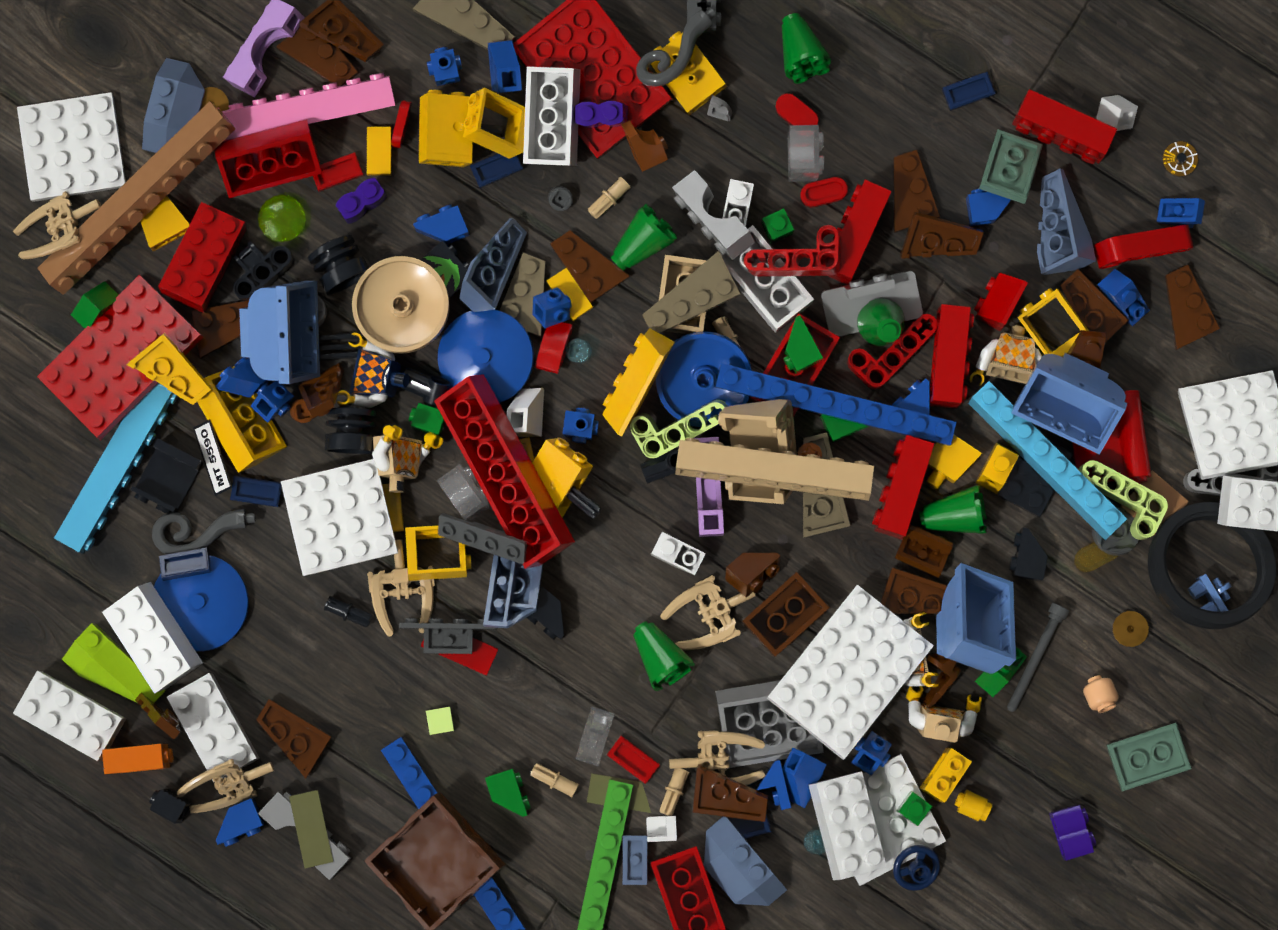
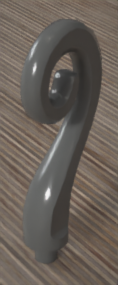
(694, 28)
(228, 521)

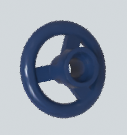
(924, 876)

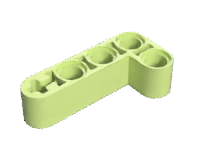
(682, 425)
(1120, 495)

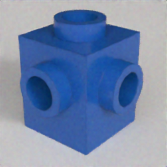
(446, 74)
(551, 307)
(272, 401)
(571, 421)
(871, 753)

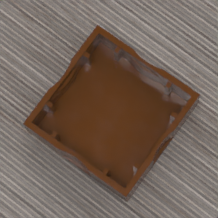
(435, 862)

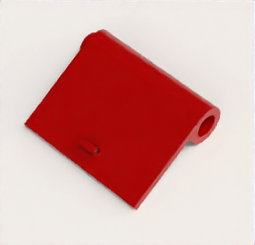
(1126, 447)

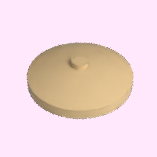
(400, 304)

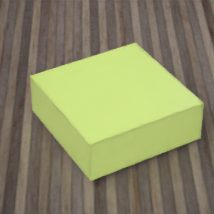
(439, 720)

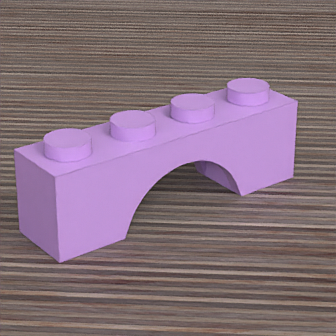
(276, 22)
(709, 503)

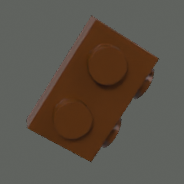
(924, 550)

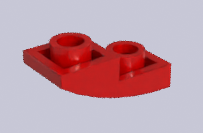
(553, 347)

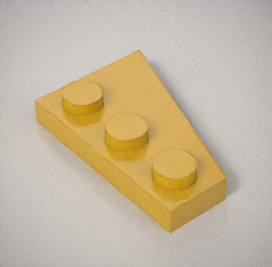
(170, 368)

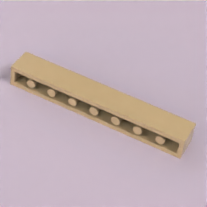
(774, 469)

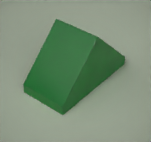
(94, 304)

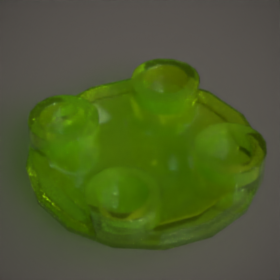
(282, 218)

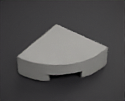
(719, 109)

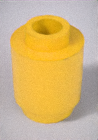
(973, 805)

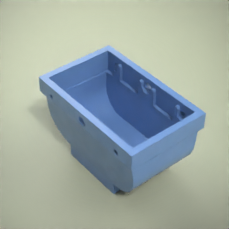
(278, 332)
(1072, 401)
(977, 620)

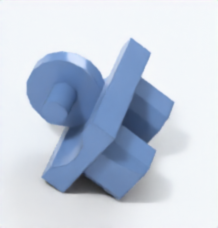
(1204, 586)

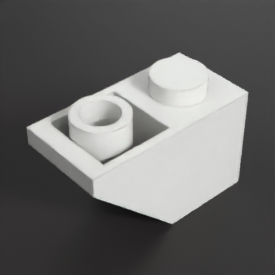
(738, 200)
(527, 412)
(677, 553)

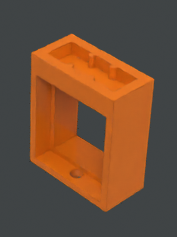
(137, 758)

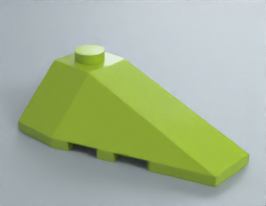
(107, 664)

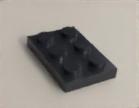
(1027, 488)

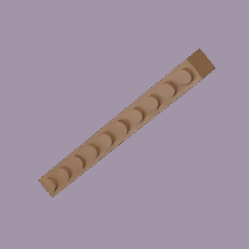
(137, 197)

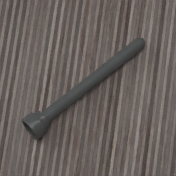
(1056, 616)

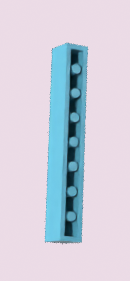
(1047, 461)
(114, 469)

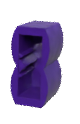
(595, 115)
(366, 197)
(1072, 832)

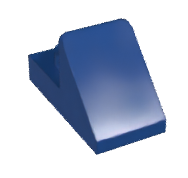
(1181, 211)
(775, 778)

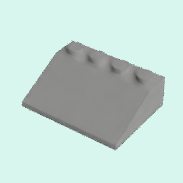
(751, 713)

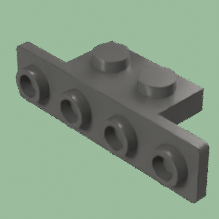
(482, 538)
(446, 637)

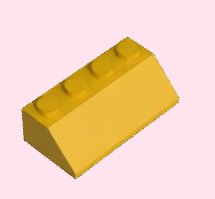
(637, 379)
(239, 427)

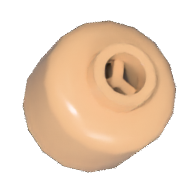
(1101, 694)

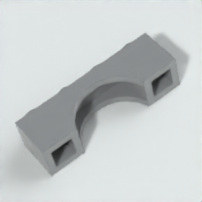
(729, 233)
(279, 815)

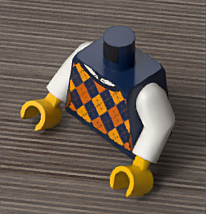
(374, 376)

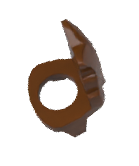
(946, 678)

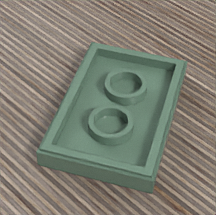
(1010, 166)
(1148, 757)

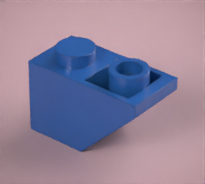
(504, 67)
(984, 207)
(444, 226)
(1124, 296)
(241, 379)
(918, 398)
(800, 772)
(240, 820)

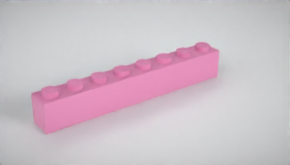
(311, 105)

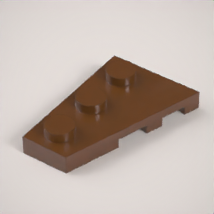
(343, 29)
(910, 190)
(938, 236)
(1188, 307)
(1089, 347)
(912, 594)

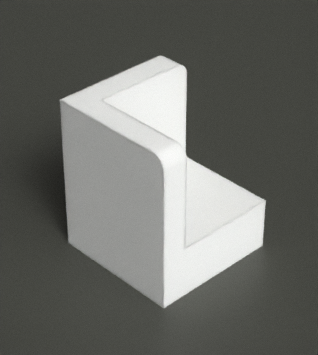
(1117, 112)
(661, 828)

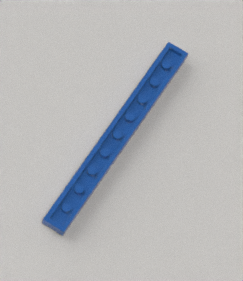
(836, 404)
(421, 790)

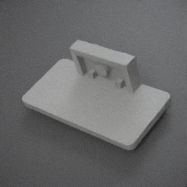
(845, 302)

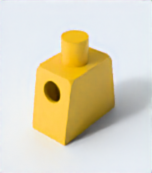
(163, 224)
(950, 461)
(997, 468)

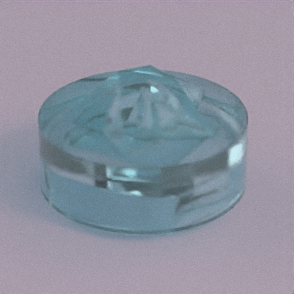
(578, 350)
(813, 842)

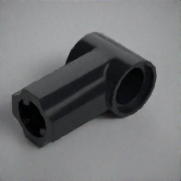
(426, 386)
(659, 467)

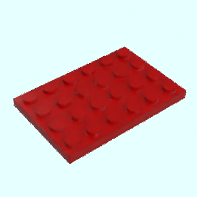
(587, 39)
(93, 370)

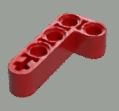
(1143, 245)
(793, 257)
(896, 349)

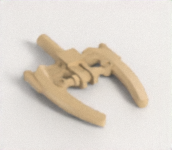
(65, 220)
(400, 580)
(718, 608)
(718, 761)
(236, 780)

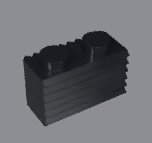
(169, 805)

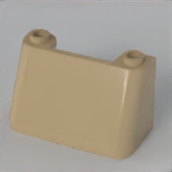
(760, 426)

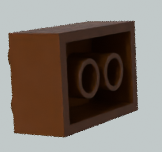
(785, 614)

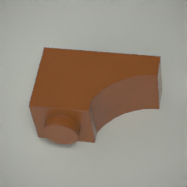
(645, 146)

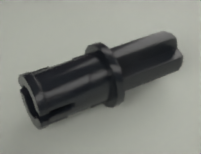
(348, 612)

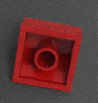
(1000, 300)

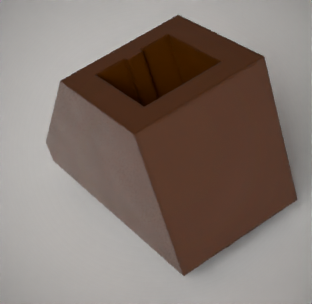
(751, 570)

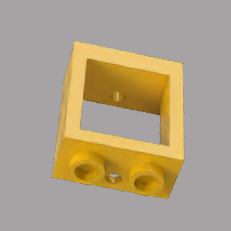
(514, 136)
(1030, 309)
(431, 532)
(941, 778)

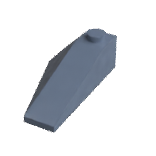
(1064, 234)
(492, 267)

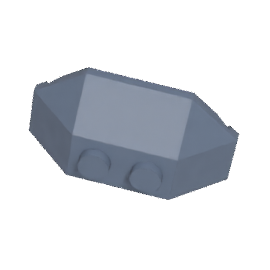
(172, 103)
(511, 593)
(739, 867)

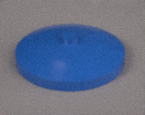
(487, 345)
(692, 372)
(207, 605)

